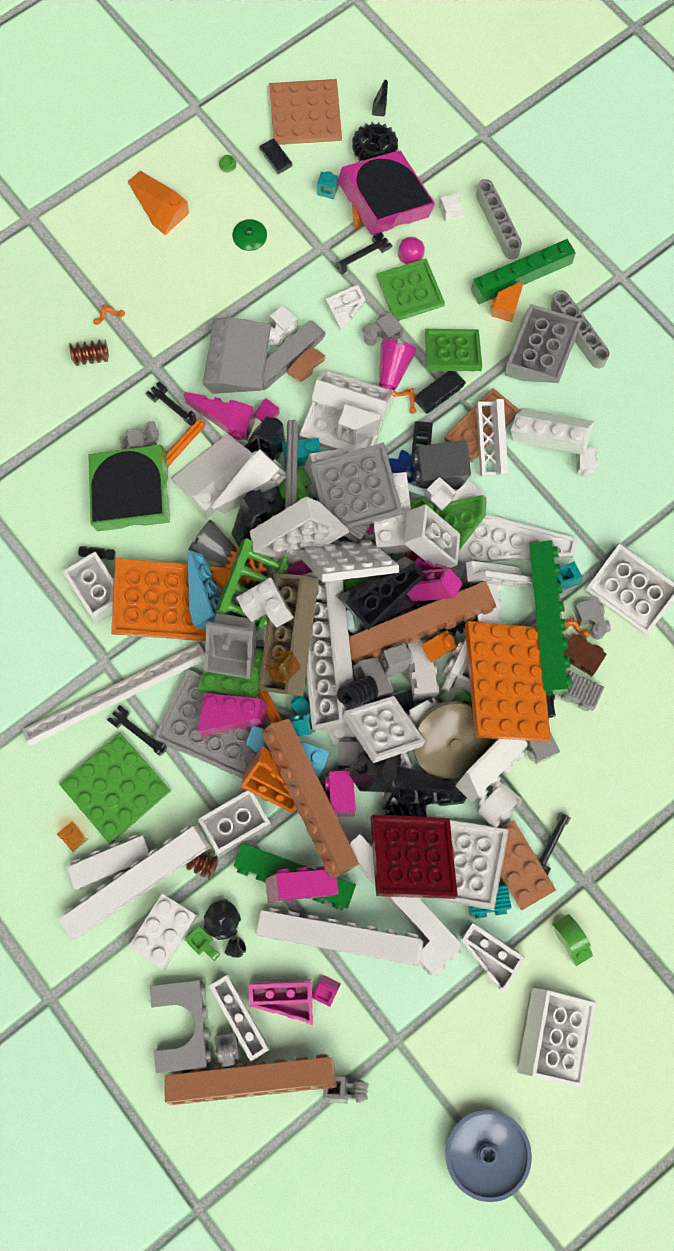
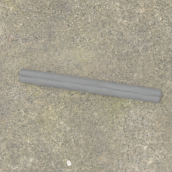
(291, 463)

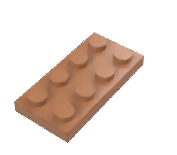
(468, 429)
(523, 871)

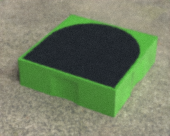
(128, 488)

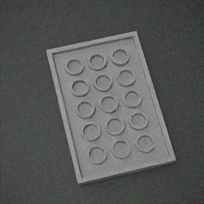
(221, 750)

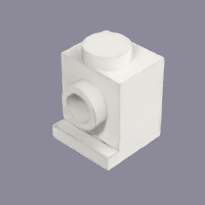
(587, 463)

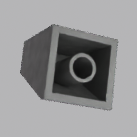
(442, 460)

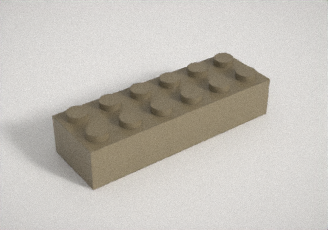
(292, 636)

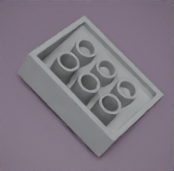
(542, 346)
(236, 355)

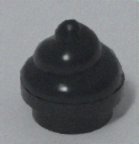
(235, 947)

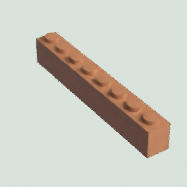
(422, 622)
(309, 798)
(250, 1081)

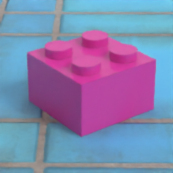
(341, 792)

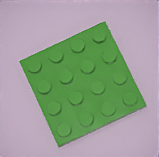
(115, 788)

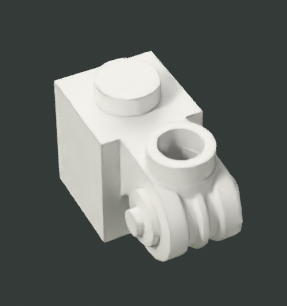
(282, 324)

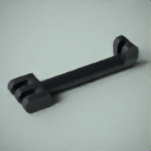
(378, 243)
(189, 418)
(158, 748)
(563, 820)

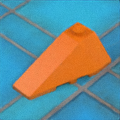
(160, 202)

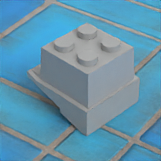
(230, 646)

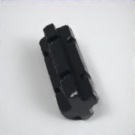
(110, 554)

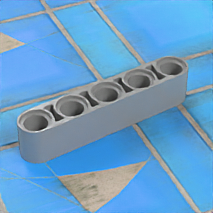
(498, 211)
(585, 335)
(282, 359)

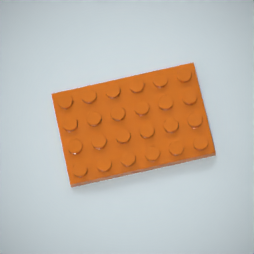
(154, 599)
(506, 682)

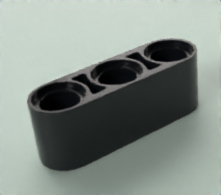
(439, 391)

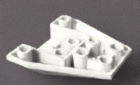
(256, 474)

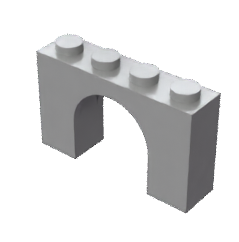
(195, 1052)

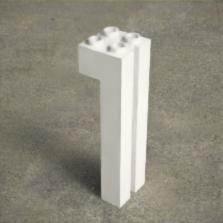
(440, 941)

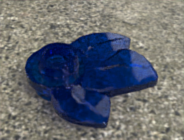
(403, 464)

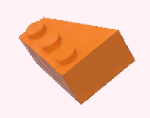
(264, 780)

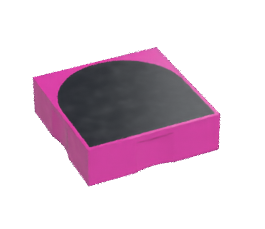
(385, 192)

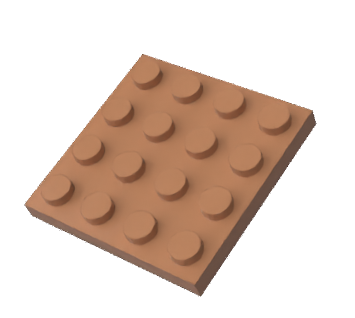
(305, 111)

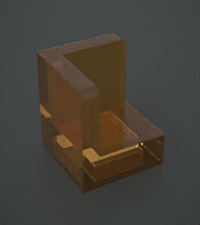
(282, 666)
(72, 836)

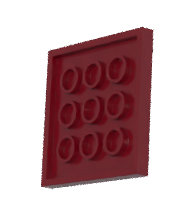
(413, 857)

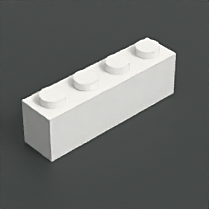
(107, 864)
(239, 1017)

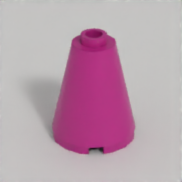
(394, 362)

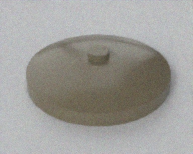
(449, 740)

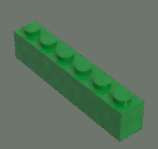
(523, 270)
(266, 864)

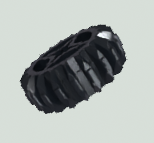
(378, 138)

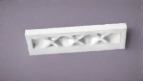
(498, 438)
(496, 574)

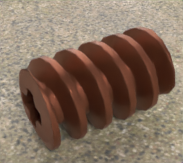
(89, 352)
(204, 864)

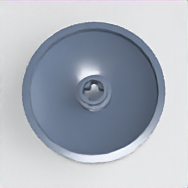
(488, 1155)

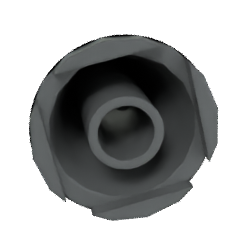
(213, 544)

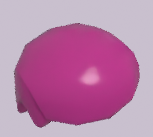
(411, 250)

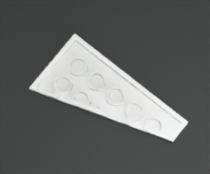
(509, 541)

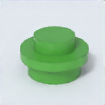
(227, 163)

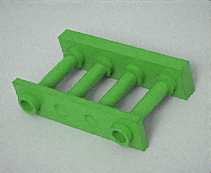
(239, 569)

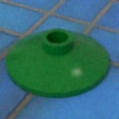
(249, 241)

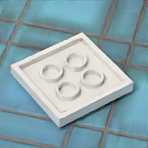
(383, 729)

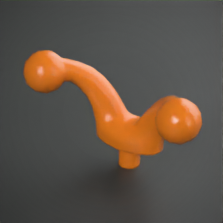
(97, 321)
(411, 394)
(585, 633)

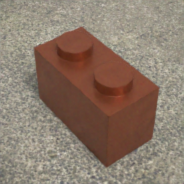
(584, 654)

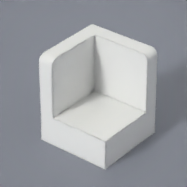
(451, 207)
(440, 494)

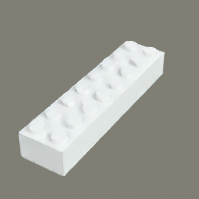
(329, 657)

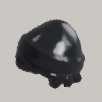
(222, 919)

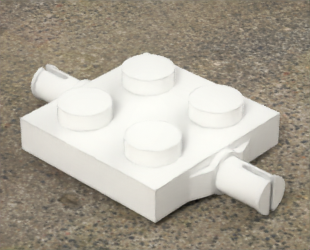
(454, 666)

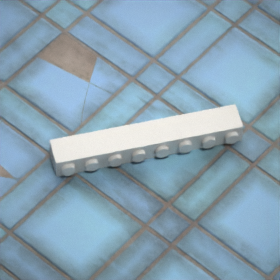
(134, 883)
(339, 937)

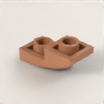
(304, 365)

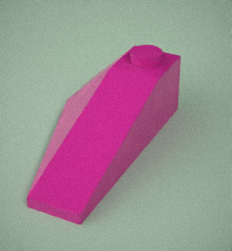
(232, 417)

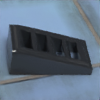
(380, 100)
(421, 429)

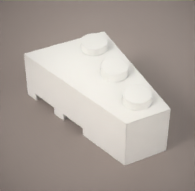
(493, 954)

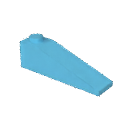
(202, 591)
(315, 755)

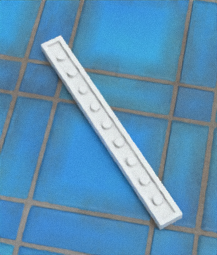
(114, 694)

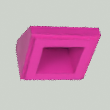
(268, 409)
(326, 990)

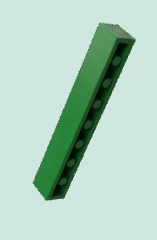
(549, 618)

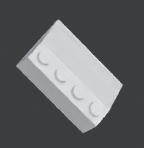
(211, 473)
(295, 529)
(633, 588)
(556, 1037)

